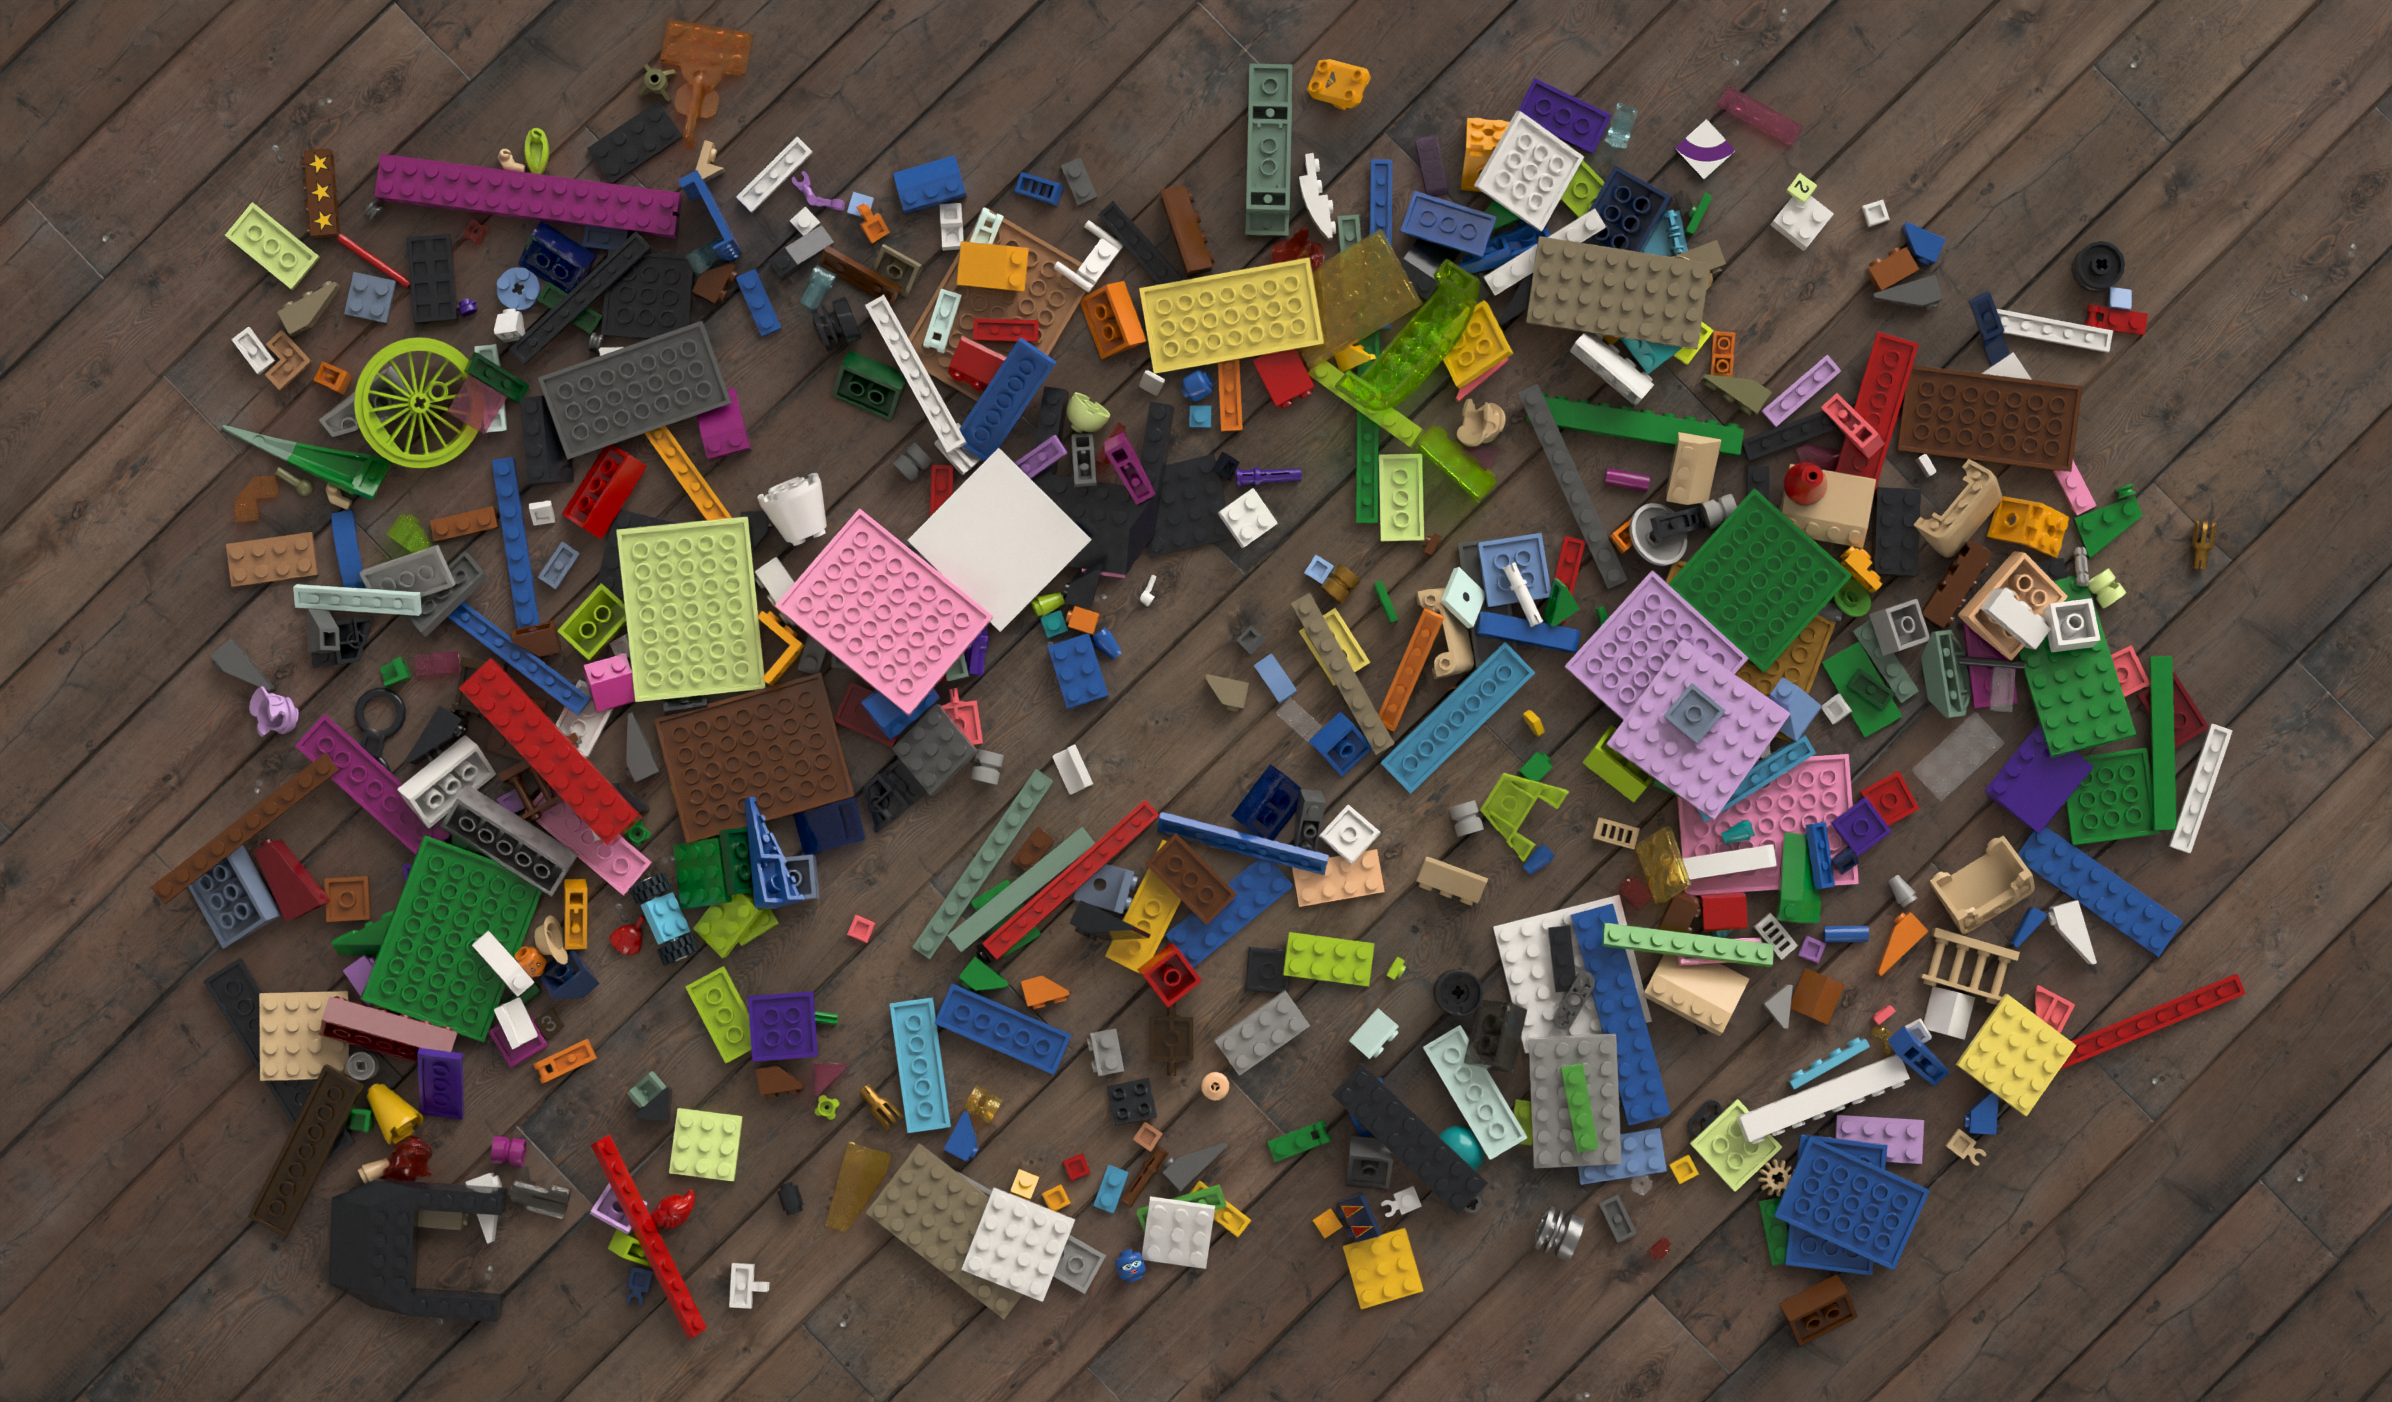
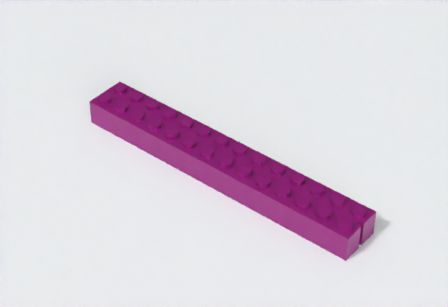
(528, 196)

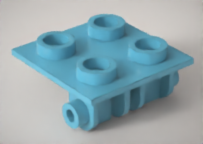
(1668, 237)

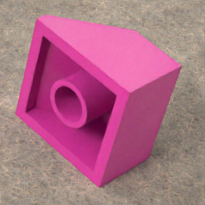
(610, 682)

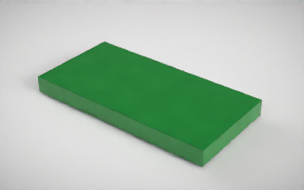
(1840, 671)

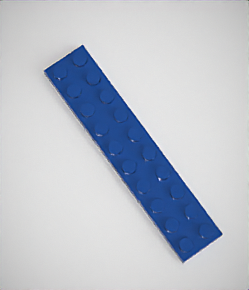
(1622, 1015)

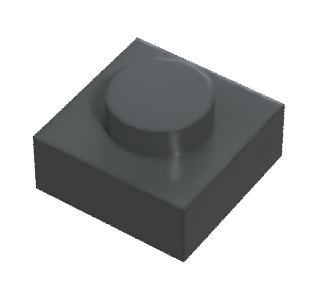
(1250, 640)

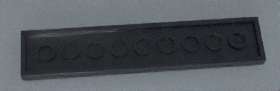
(238, 999)

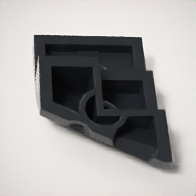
(352, 637)
(892, 794)

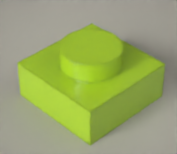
(1396, 968)

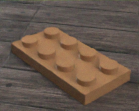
(272, 559)

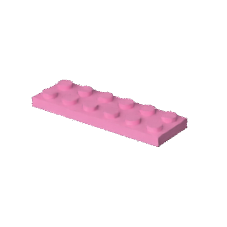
(617, 864)

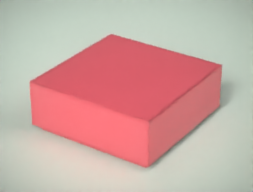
(861, 928)
(1883, 1014)

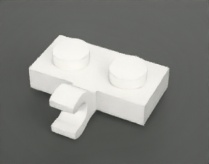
(743, 1285)

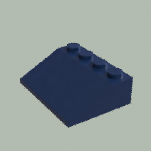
(1629, 211)

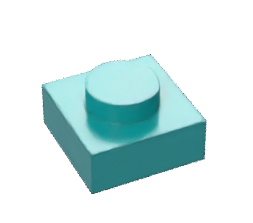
(1054, 624)

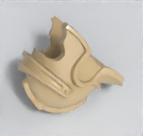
(1480, 424)

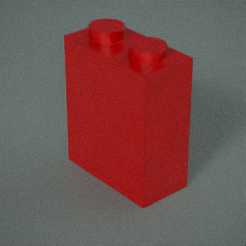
(1284, 377)

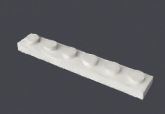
(1524, 263)
(2055, 331)
(2200, 788)

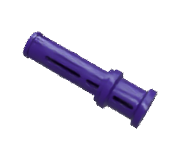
(1258, 476)

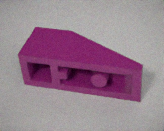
(1129, 468)

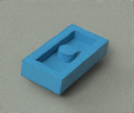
(1111, 1188)

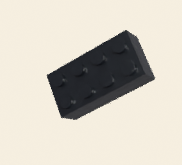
(1893, 532)

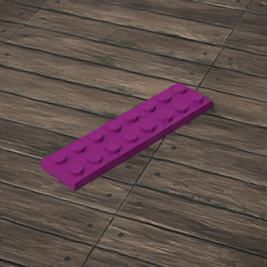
(368, 782)

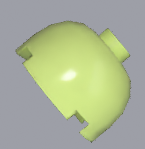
(1085, 414)

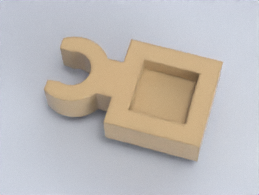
(1963, 1145)

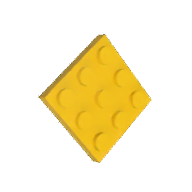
(1478, 347)
(1383, 1268)

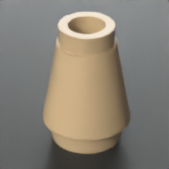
(373, 1170)

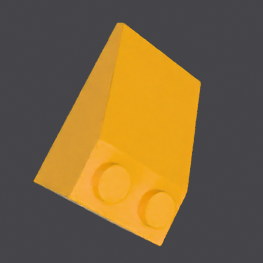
(992, 266)

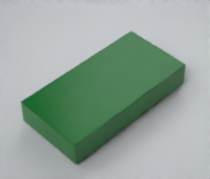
(1385, 602)

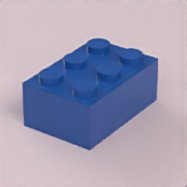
(1078, 671)

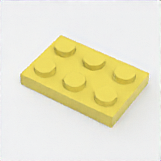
(1345, 639)

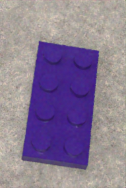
(1565, 115)
(441, 1083)

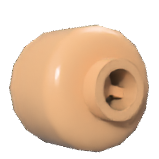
(1209, 1080)

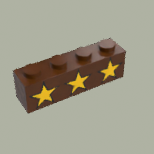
(321, 193)

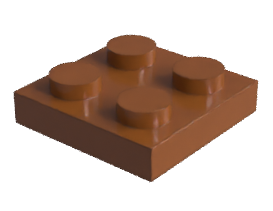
(348, 899)

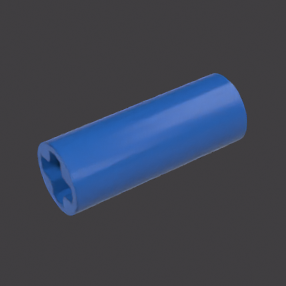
(1846, 933)

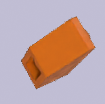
(1042, 989)

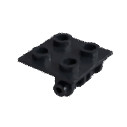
(1131, 1102)

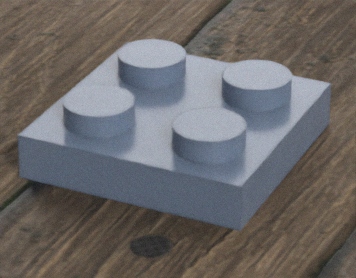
(370, 297)
(1694, 713)

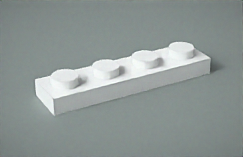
(774, 175)

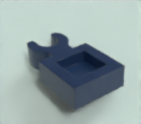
(640, 1282)

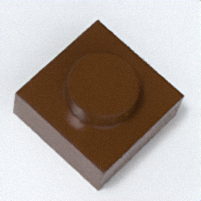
(1430, 544)

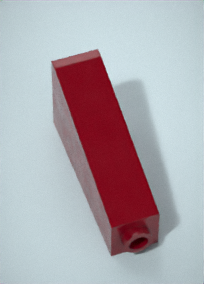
(289, 880)

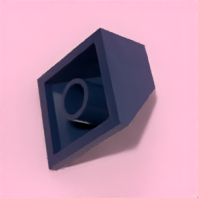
(570, 979)

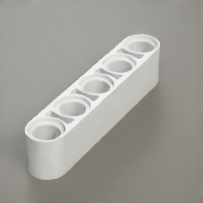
(1730, 862)

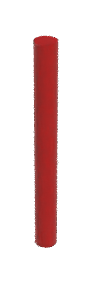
(374, 261)

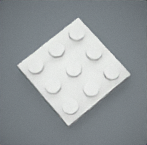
(1178, 1232)

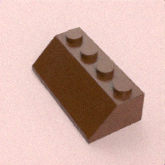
(1186, 230)

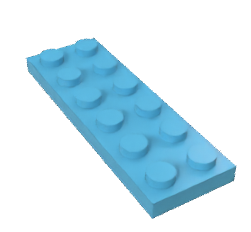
(920, 1065)

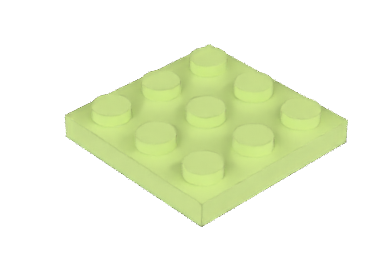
(706, 1144)
(1728, 1153)

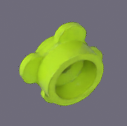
(829, 1113)

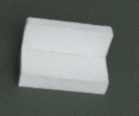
(1072, 769)
(516, 1022)

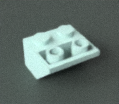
(1374, 1033)

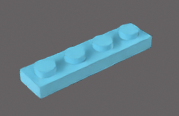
(1835, 1058)

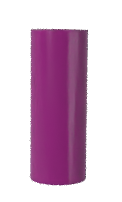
(1627, 479)

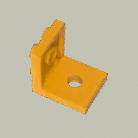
(1481, 141)
(2031, 525)
(789, 655)

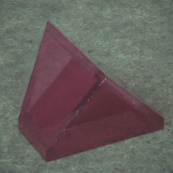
(1821, 456)
(825, 1073)

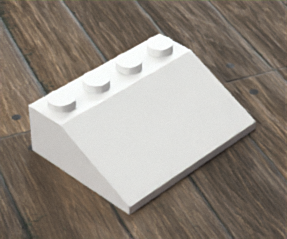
(1612, 368)

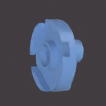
(507, 283)

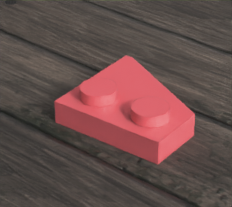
(2052, 1008)

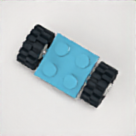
(664, 918)

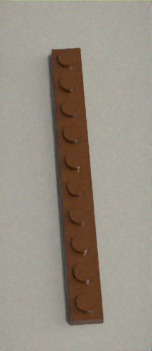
(245, 828)

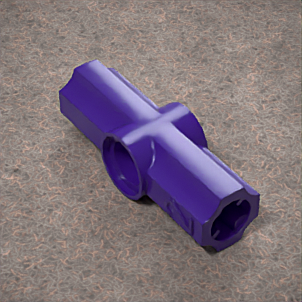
(976, 653)

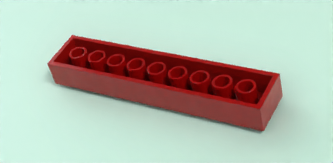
(550, 752)

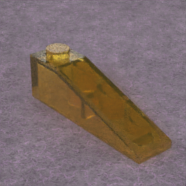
(858, 1179)

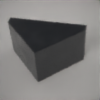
(658, 1108)

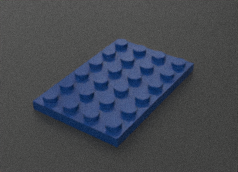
(1851, 1203)
(1812, 1251)

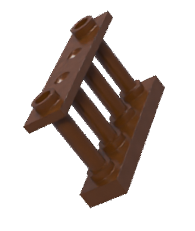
(513, 776)

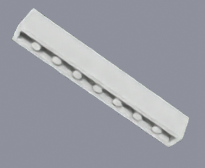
(1822, 1098)

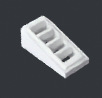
(1781, 931)

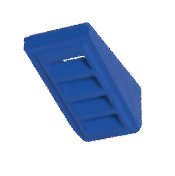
(1056, 194)
(2029, 922)

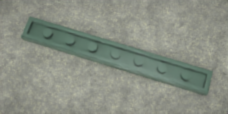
(1021, 889)

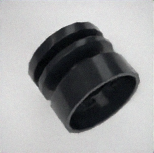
(836, 324)
(1467, 1000)

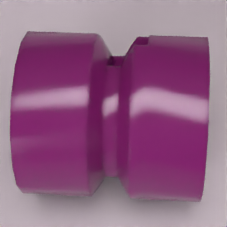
(508, 1151)

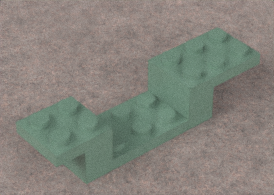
(1269, 150)

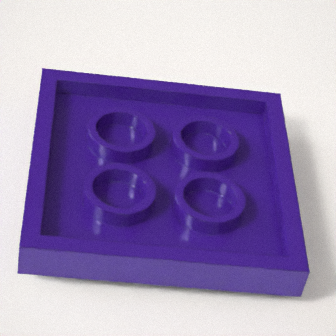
(782, 1026)

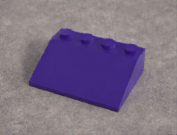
(2036, 785)

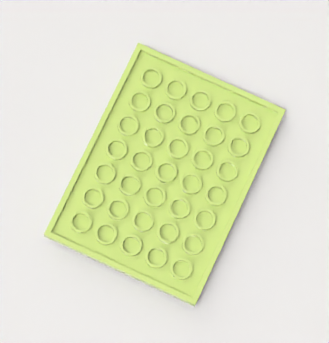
(691, 609)

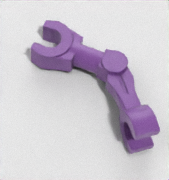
(805, 185)

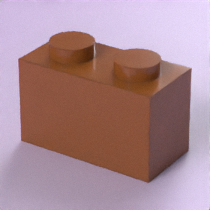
(1892, 269)

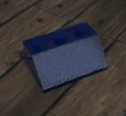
(556, 258)
(1268, 804)

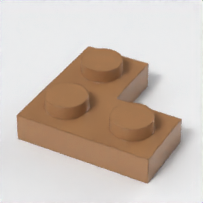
(291, 361)

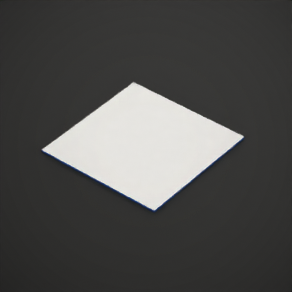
(999, 538)

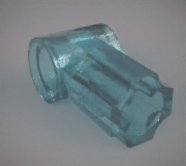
(703, 257)
(820, 283)

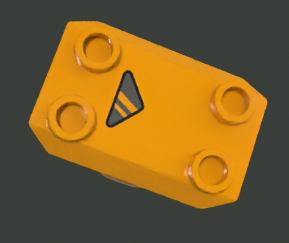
(1338, 83)

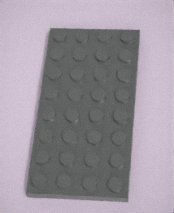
(634, 389)

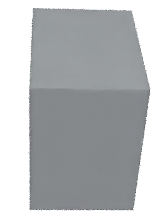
(1779, 1005)

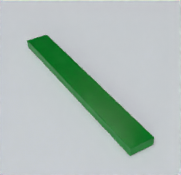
(2162, 742)

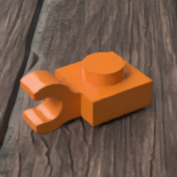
(873, 226)

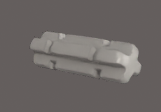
(2081, 566)

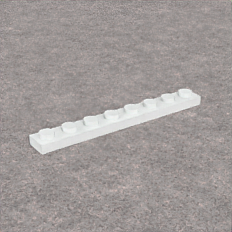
(916, 374)

